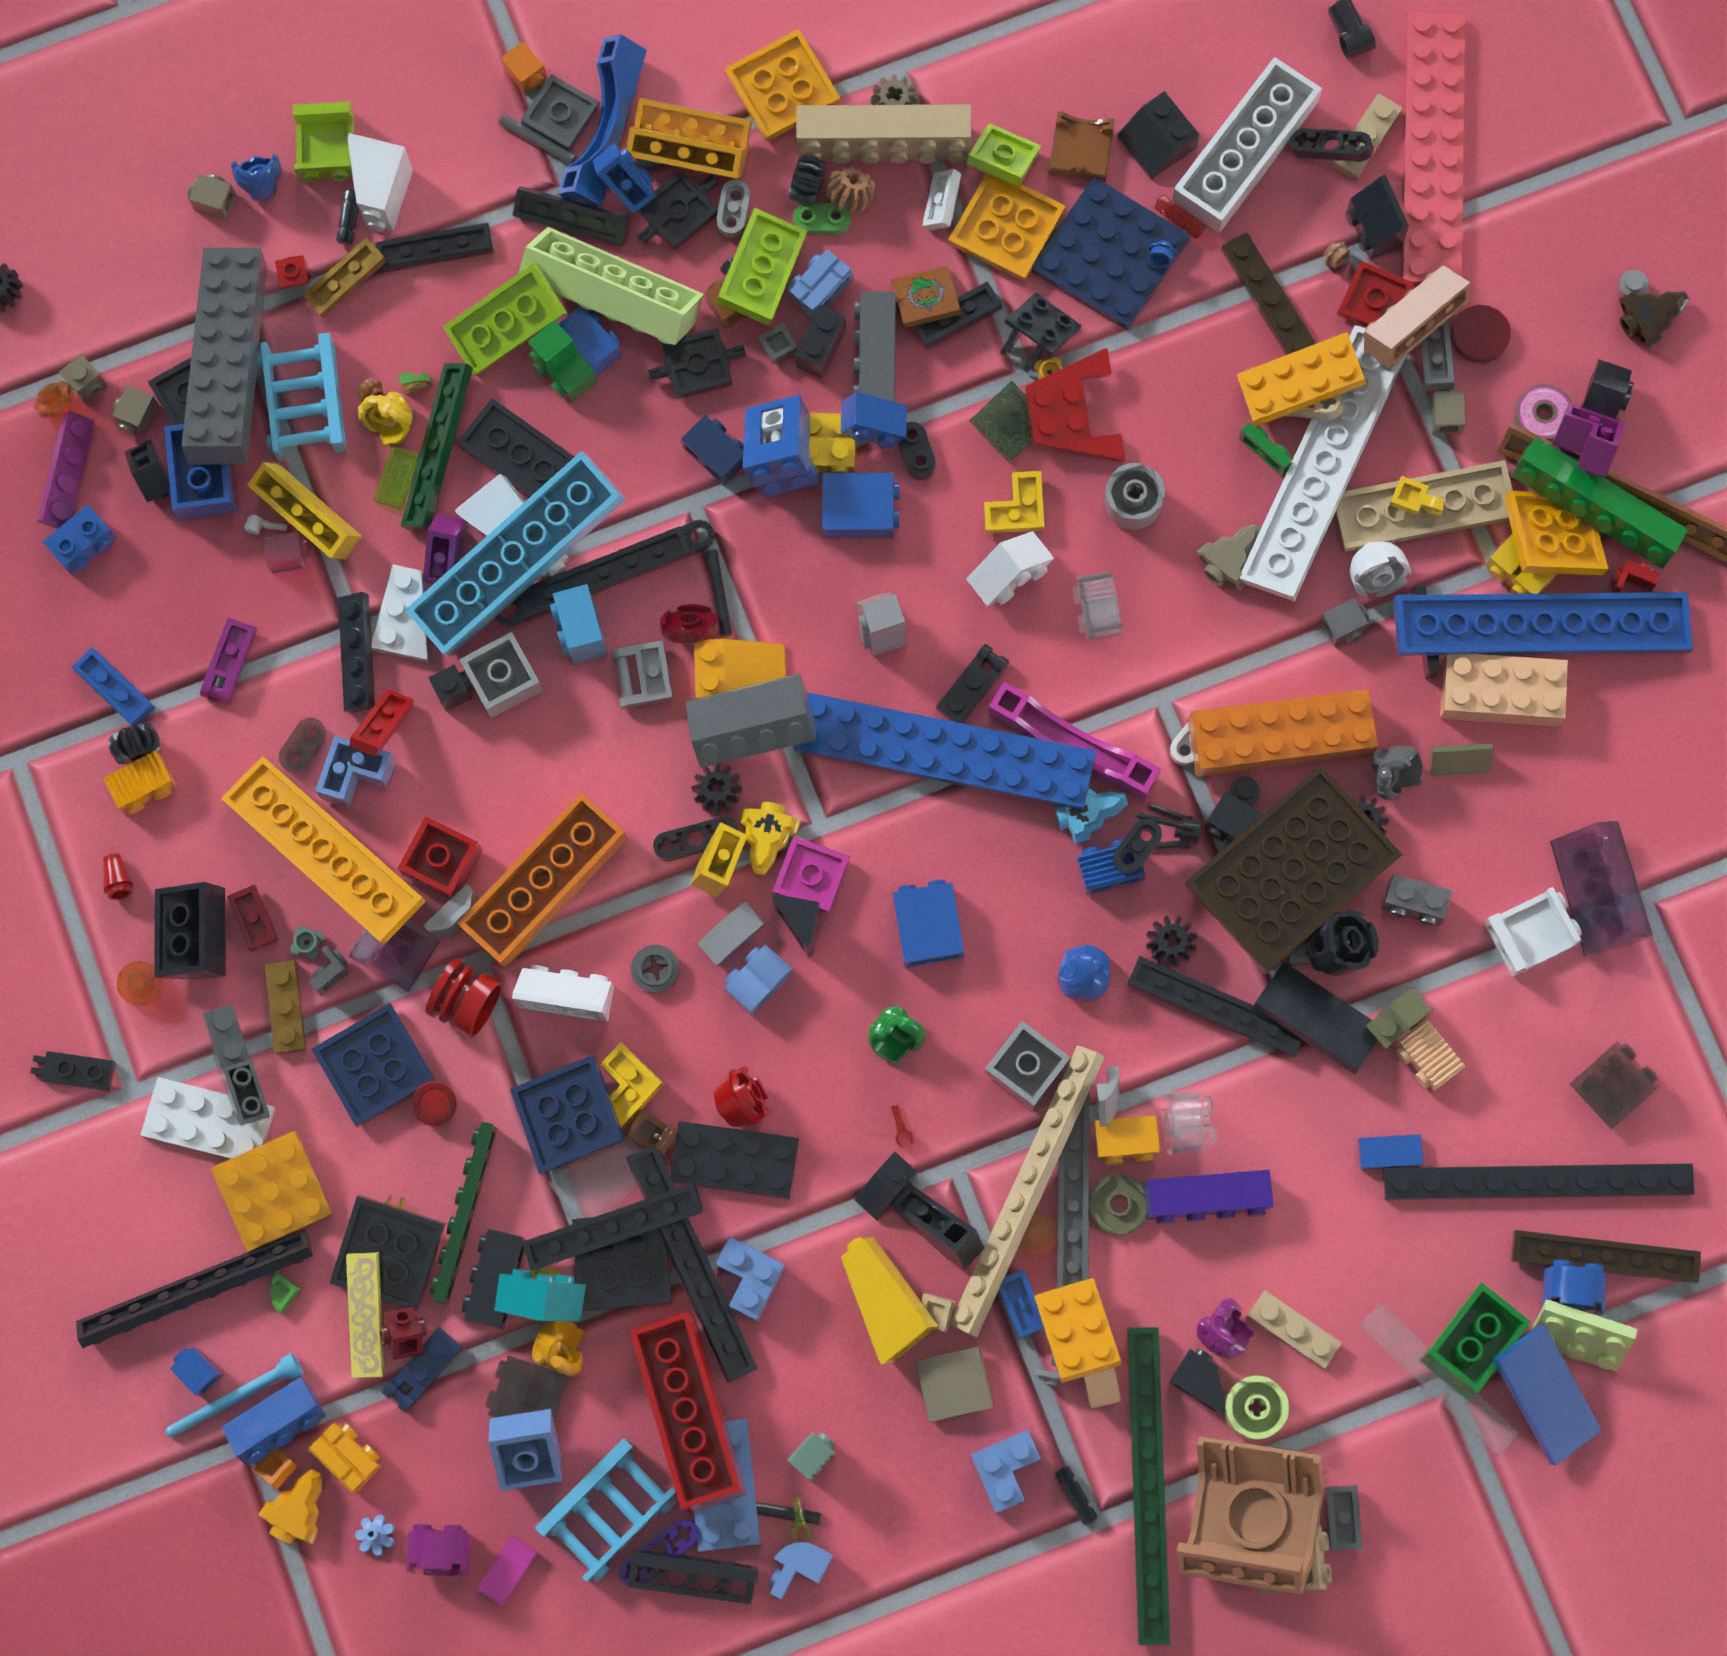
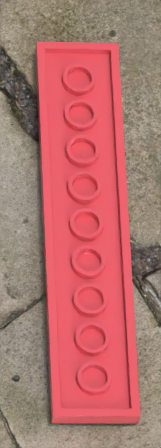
(1433, 143)

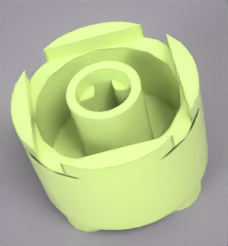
(1268, 1395)

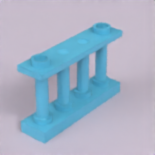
(330, 406)
(577, 1502)

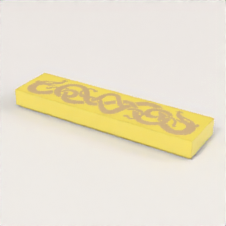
(365, 1314)

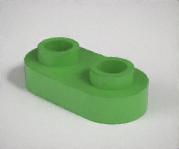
(821, 220)

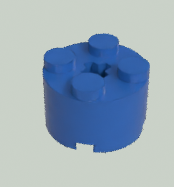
(1575, 1286)

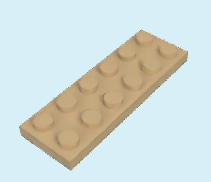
(1471, 500)

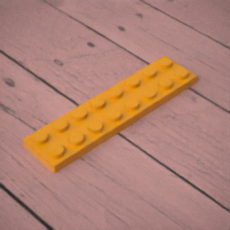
(323, 850)

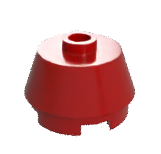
(741, 1099)

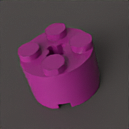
(438, 1550)

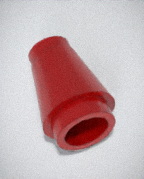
(116, 878)

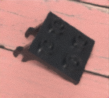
(1043, 325)

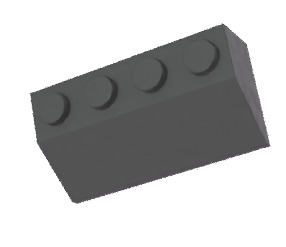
(750, 720)

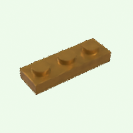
(344, 277)
(285, 1007)

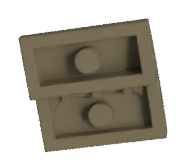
(954, 1384)

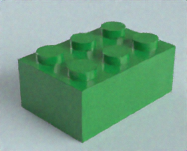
(1472, 1339)

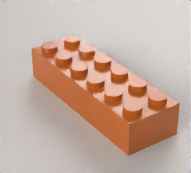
(1282, 733)
(542, 880)

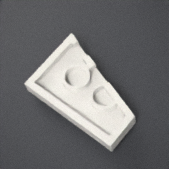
(395, 629)

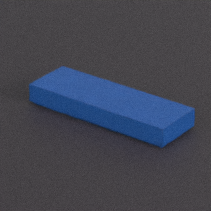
(113, 687)

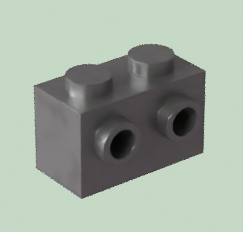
(1416, 900)

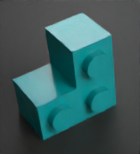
(540, 1297)

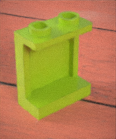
(323, 140)

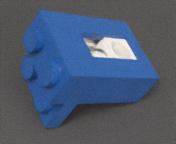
(778, 446)

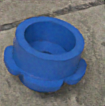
(1162, 253)

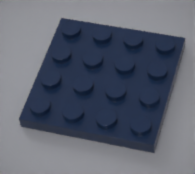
(1105, 253)

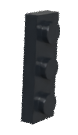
(974, 307)

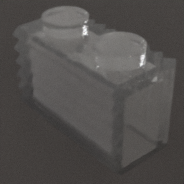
(1098, 606)

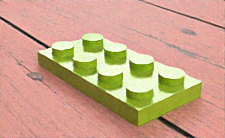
(761, 266)
(504, 319)

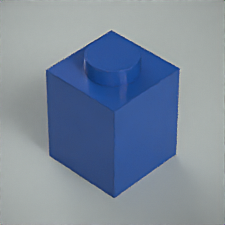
(195, 1370)

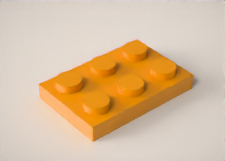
(1077, 1330)

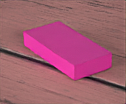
(507, 1570)

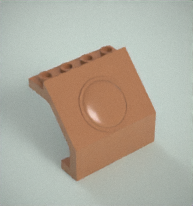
(1254, 1516)

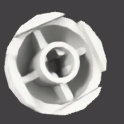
(1379, 569)

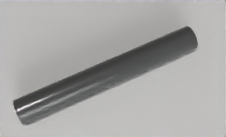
(537, 139)

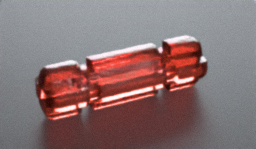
(1179, 216)

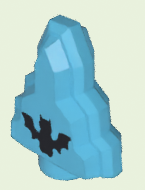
(1096, 810)

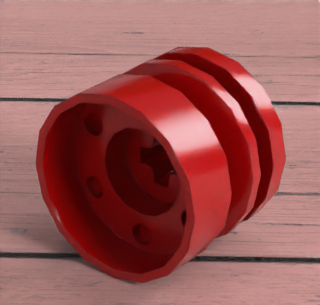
(459, 995)

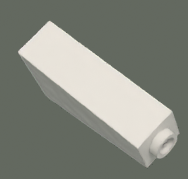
(495, 504)

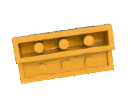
(690, 138)

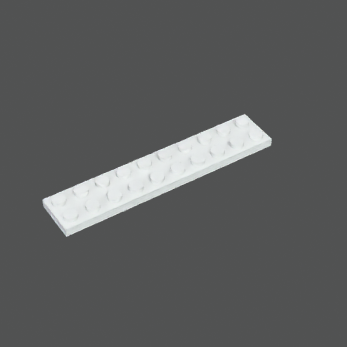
(1317, 482)

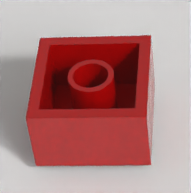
(440, 858)

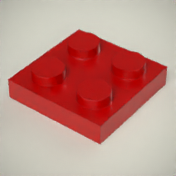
(1372, 294)

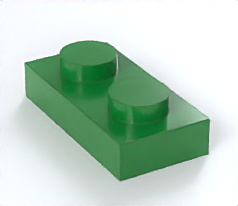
(1257, 440)

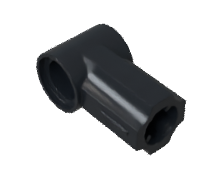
(1353, 35)

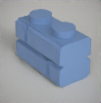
(820, 283)

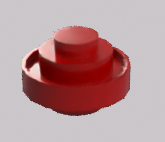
(434, 1103)

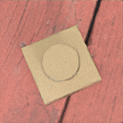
(940, 1309)

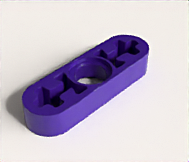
(673, 1532)

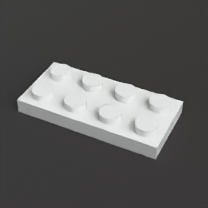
(200, 1121)

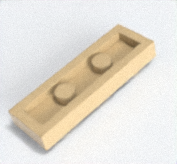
(1376, 123)
(1294, 1329)

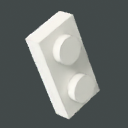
(941, 199)

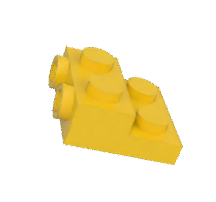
(828, 447)

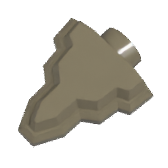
(1228, 556)

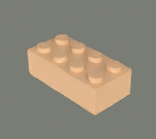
(1504, 689)

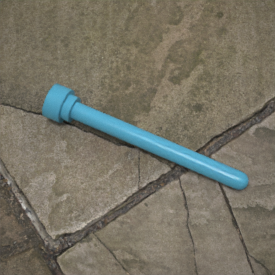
(287, 1368)

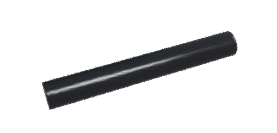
(719, 592)
(786, 1513)

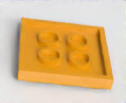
(778, 81)
(1007, 225)
(1552, 537)
(271, 1190)

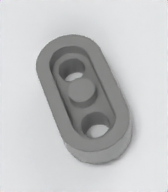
(733, 210)

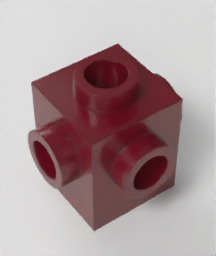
(403, 1326)

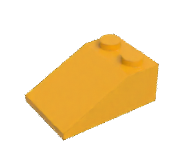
(735, 664)

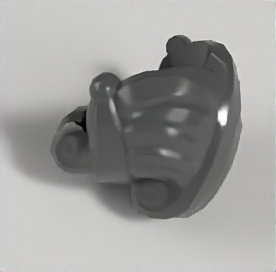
(1395, 769)

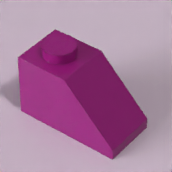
(443, 546)

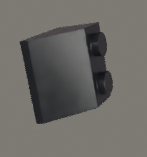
(1158, 135)
(1377, 218)

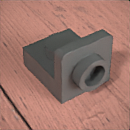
(327, 976)

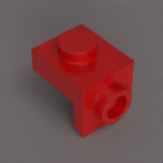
(292, 272)
(1638, 574)

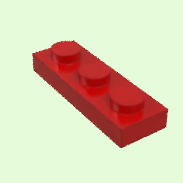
(381, 722)

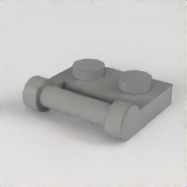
(652, 674)

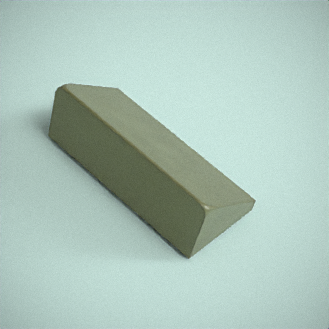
(1460, 759)

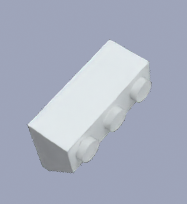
(564, 993)

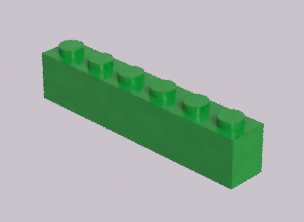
(1599, 502)

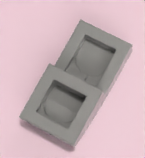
(731, 933)
(1108, 1096)

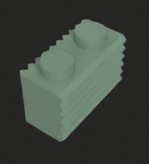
(813, 1455)

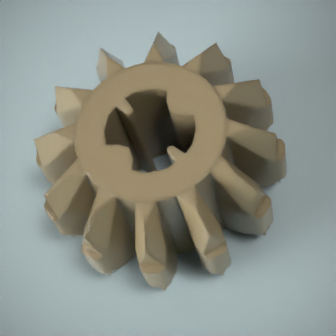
(896, 90)

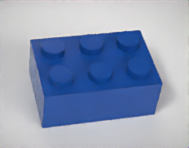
(197, 488)

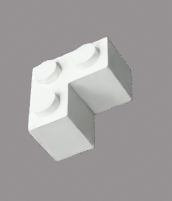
(1010, 566)

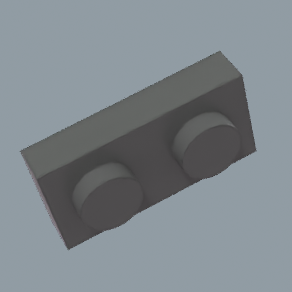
(1343, 1518)

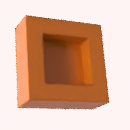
(275, 1468)

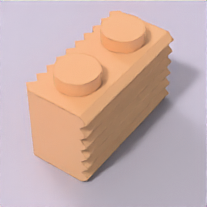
(1429, 1056)

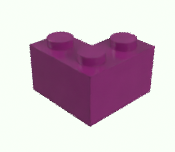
(1590, 436)

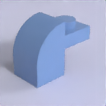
(800, 1558)

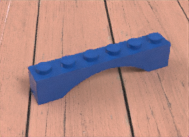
(619, 71)

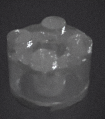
(1188, 1122)

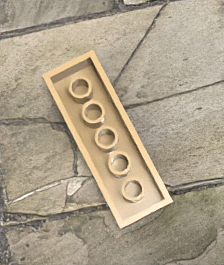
(884, 133)

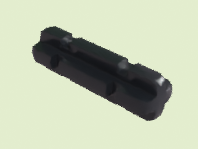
(348, 218)
(1076, 1495)

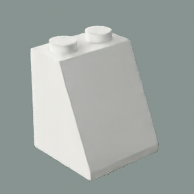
(380, 180)

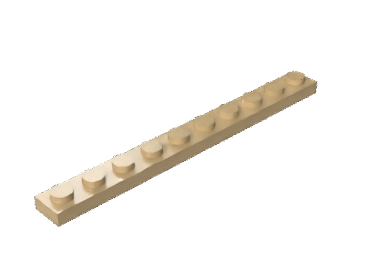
(1027, 1190)

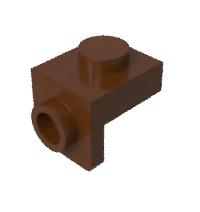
(648, 1130)

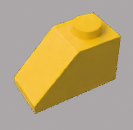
(718, 860)

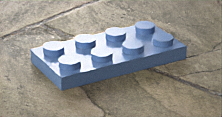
(735, 1520)

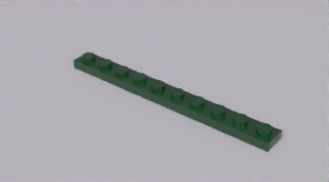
(1148, 1486)

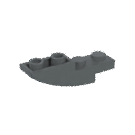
(235, 1065)

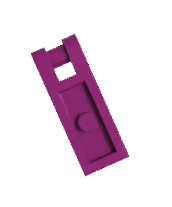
(228, 660)

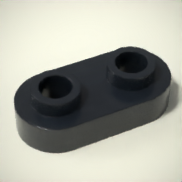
(917, 449)
(1136, 846)

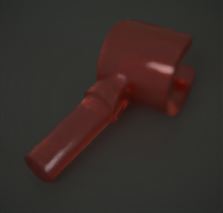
(900, 1126)

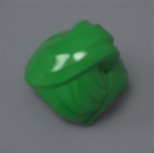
(895, 1034)

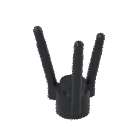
(1185, 827)

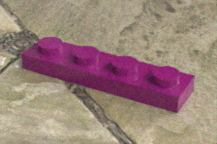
(65, 469)

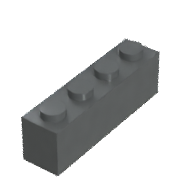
(876, 344)

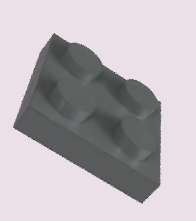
(560, 112)

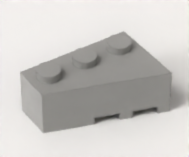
(881, 623)

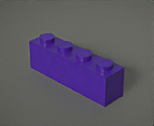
(1208, 1195)

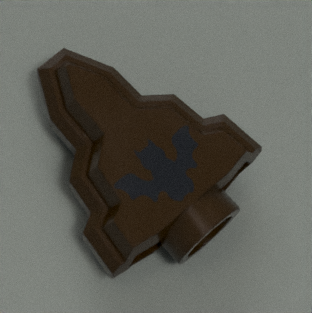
(1650, 314)

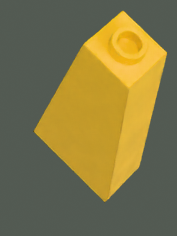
(886, 1301)

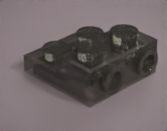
(1615, 1084)
(525, 1389)

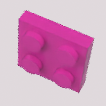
(811, 873)

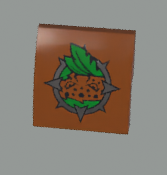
(926, 297)

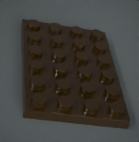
(1293, 869)

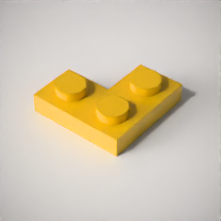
(1022, 513)
(636, 1083)

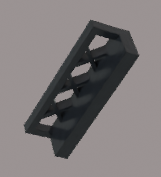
(696, 1566)

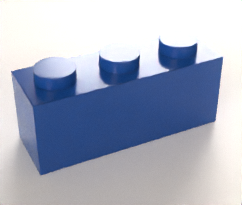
(274, 1422)

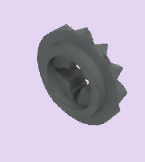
(642, 962)

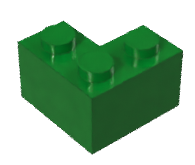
(557, 357)

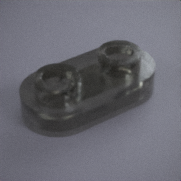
(300, 745)

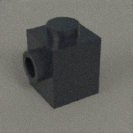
(451, 687)

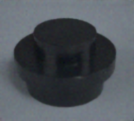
(1245, 789)

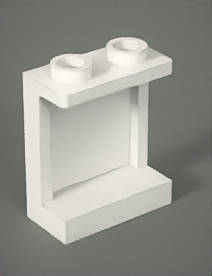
(1533, 931)

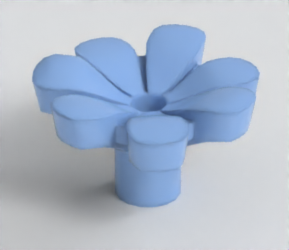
(380, 1538)

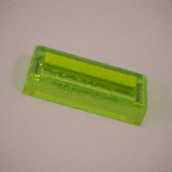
(396, 477)

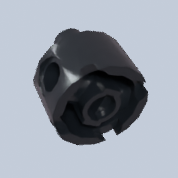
(1343, 944)

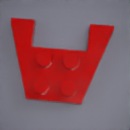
(1060, 411)

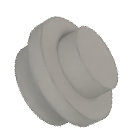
(1633, 282)

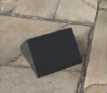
(801, 918)

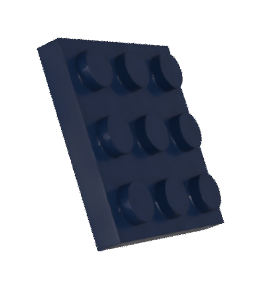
(373, 1064)
(567, 1114)

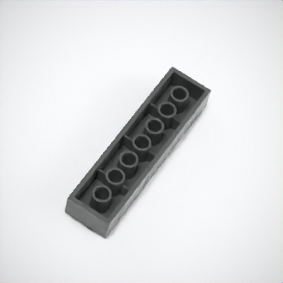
(224, 356)

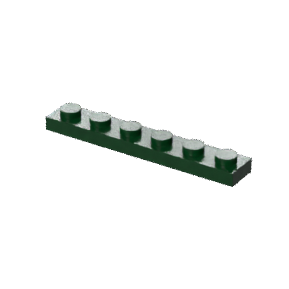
(436, 446)
(459, 1226)

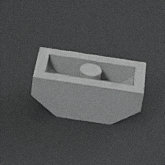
(445, 921)

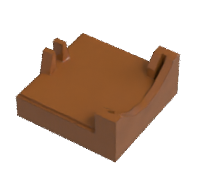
(1081, 147)

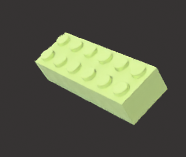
(614, 286)

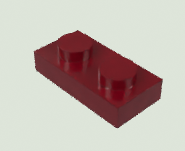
(252, 918)

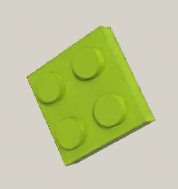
(1003, 154)

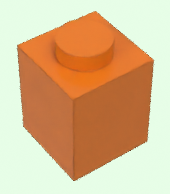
(524, 68)

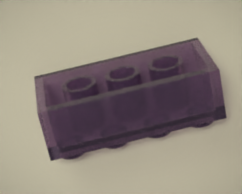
(1601, 887)

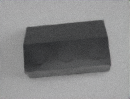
(190, 932)

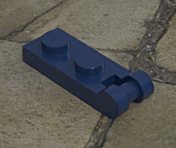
(423, 1369)

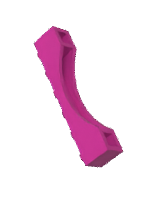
(1035, 721)

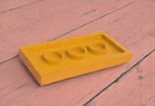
(1301, 379)

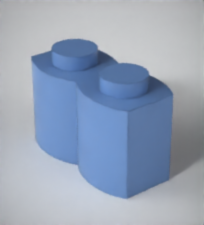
(757, 979)

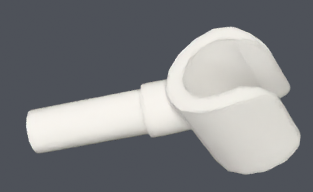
(255, 523)

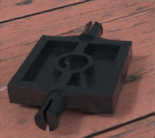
(678, 210)
(697, 363)

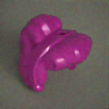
(1224, 1331)

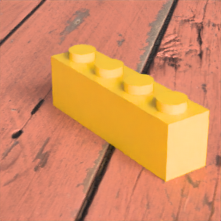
(304, 510)

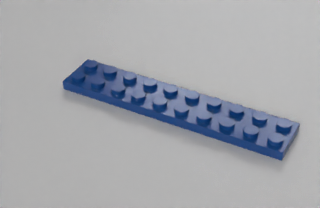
(1543, 623)
(950, 752)

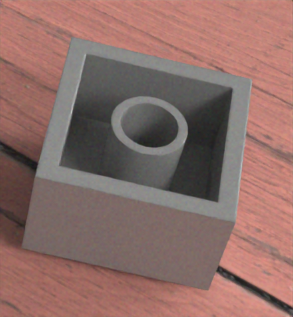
(501, 675)
(1027, 1065)

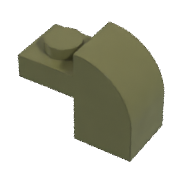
(1399, 1017)

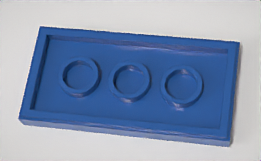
(1547, 1395)

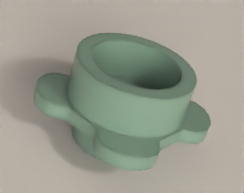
(303, 934)

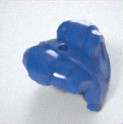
(258, 176)
(1084, 973)

